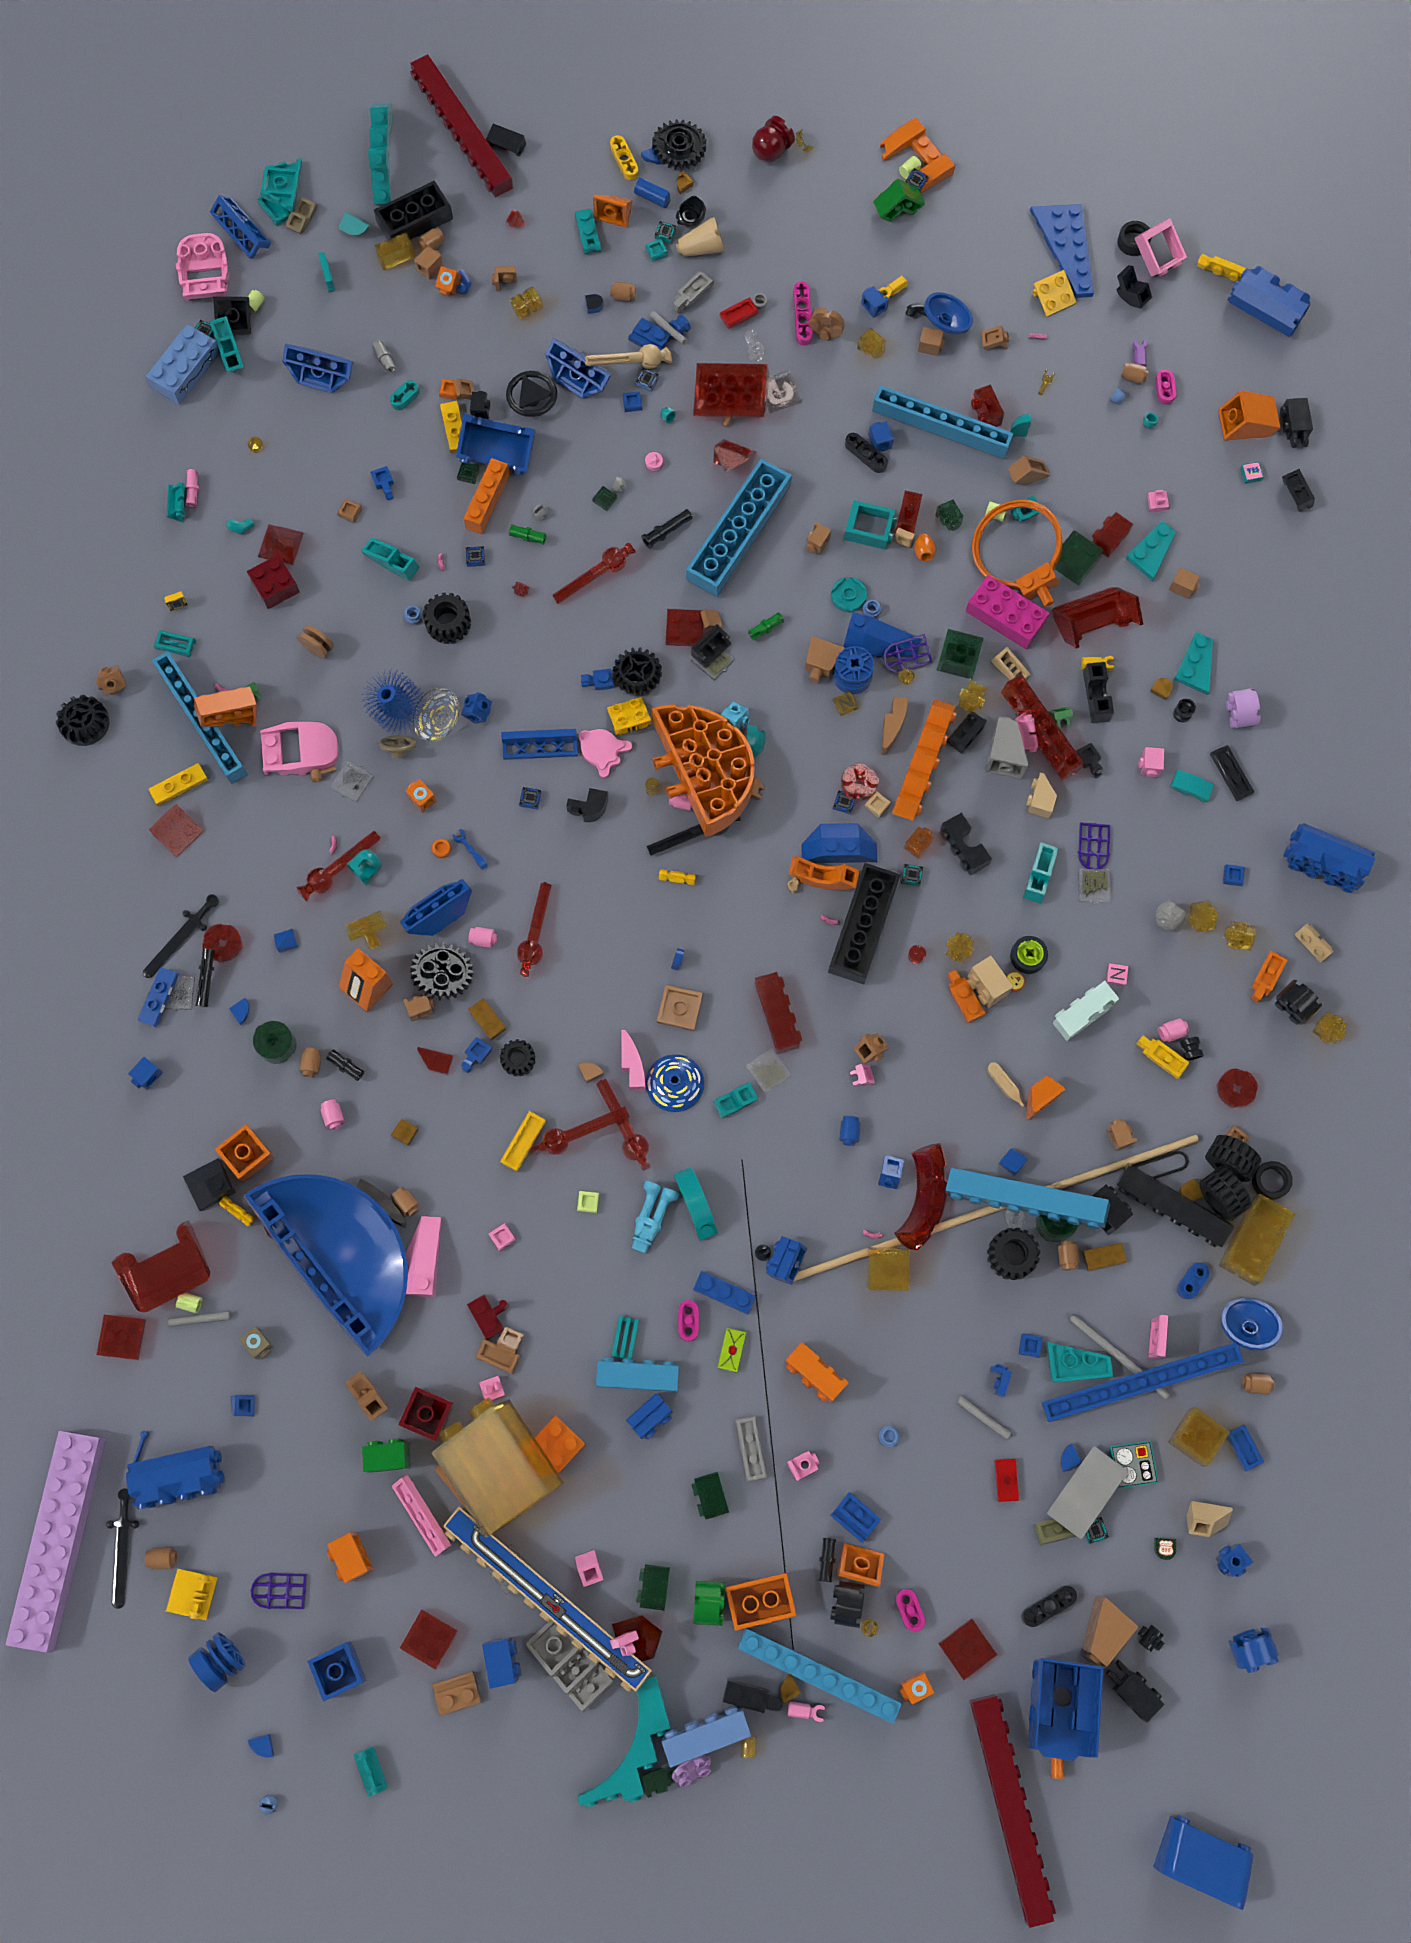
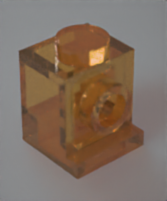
(918, 847)

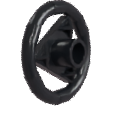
(531, 393)

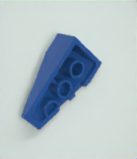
(877, 636)

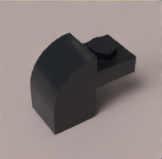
(1131, 290)
(591, 809)

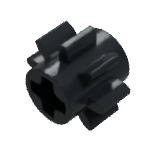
(1151, 1638)

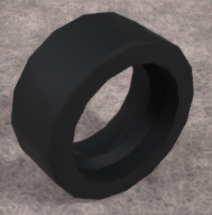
(1131, 227)
(1282, 1169)

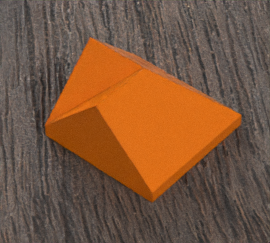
(612, 209)
(1042, 1095)

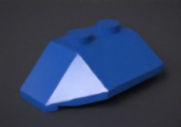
(316, 367)
(570, 370)
(839, 844)
(438, 909)

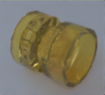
(531, 299)

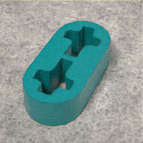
(404, 395)

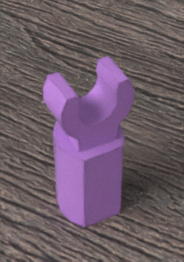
(1140, 353)

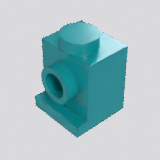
(1017, 514)

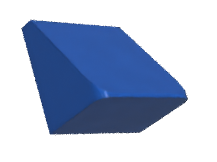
(1013, 1161)

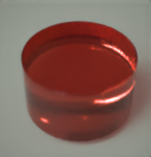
(917, 954)

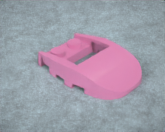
(197, 254)
(317, 748)

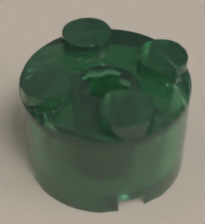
(265, 1036)
(1053, 1231)

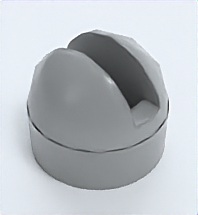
(761, 298)
(617, 485)
(542, 514)

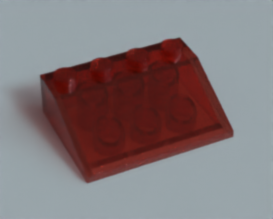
(731, 390)

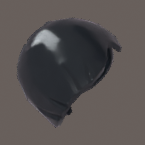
(691, 212)

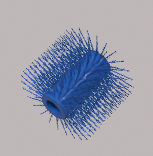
(392, 699)

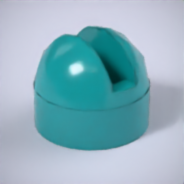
(668, 414)
(1150, 420)

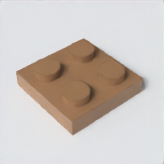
(679, 1008)

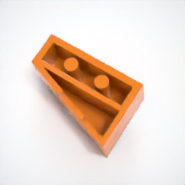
(226, 707)
(815, 1373)

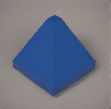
(285, 940)
(243, 1405)

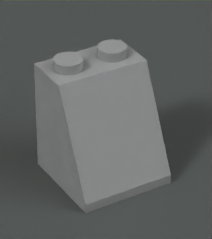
(1007, 750)

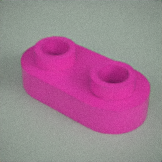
(1165, 388)
(688, 1321)
(911, 1609)

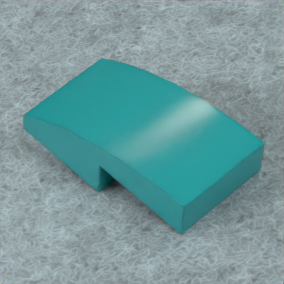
(1191, 784)
(735, 1100)

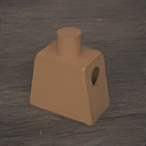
(821, 658)

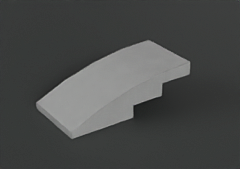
(1087, 1492)
(569, 1666)

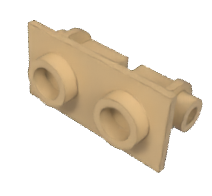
(1309, 938)

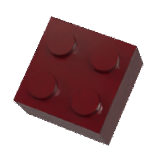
(273, 581)

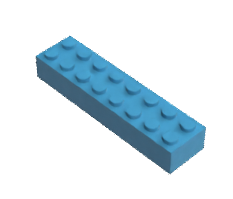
(738, 527)

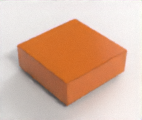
(447, 389)

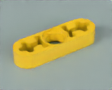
(623, 165)

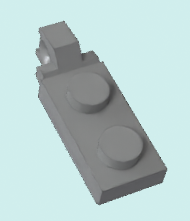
(692, 291)

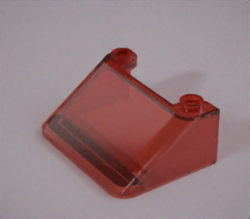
(165, 1273)

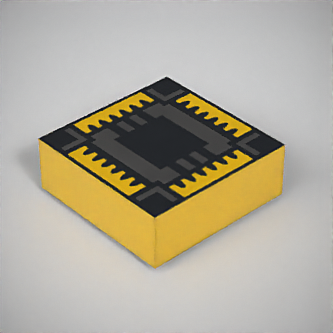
(175, 601)

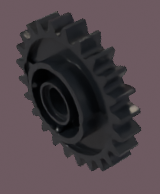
(679, 144)

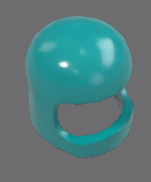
(365, 865)

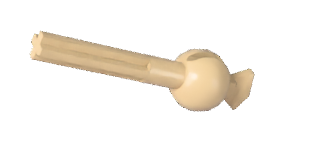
(648, 356)

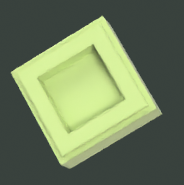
(588, 1202)

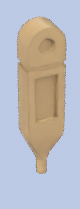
(1004, 1082)

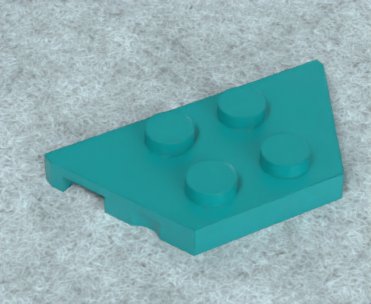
(281, 184)

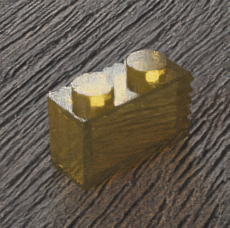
(394, 251)

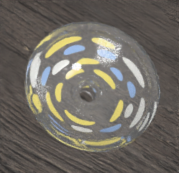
(440, 713)

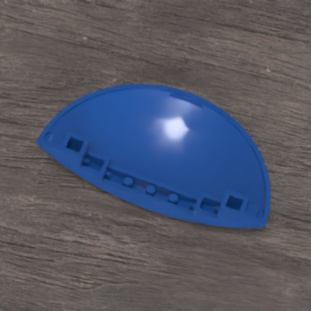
(340, 1249)

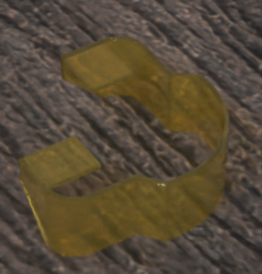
(800, 142)

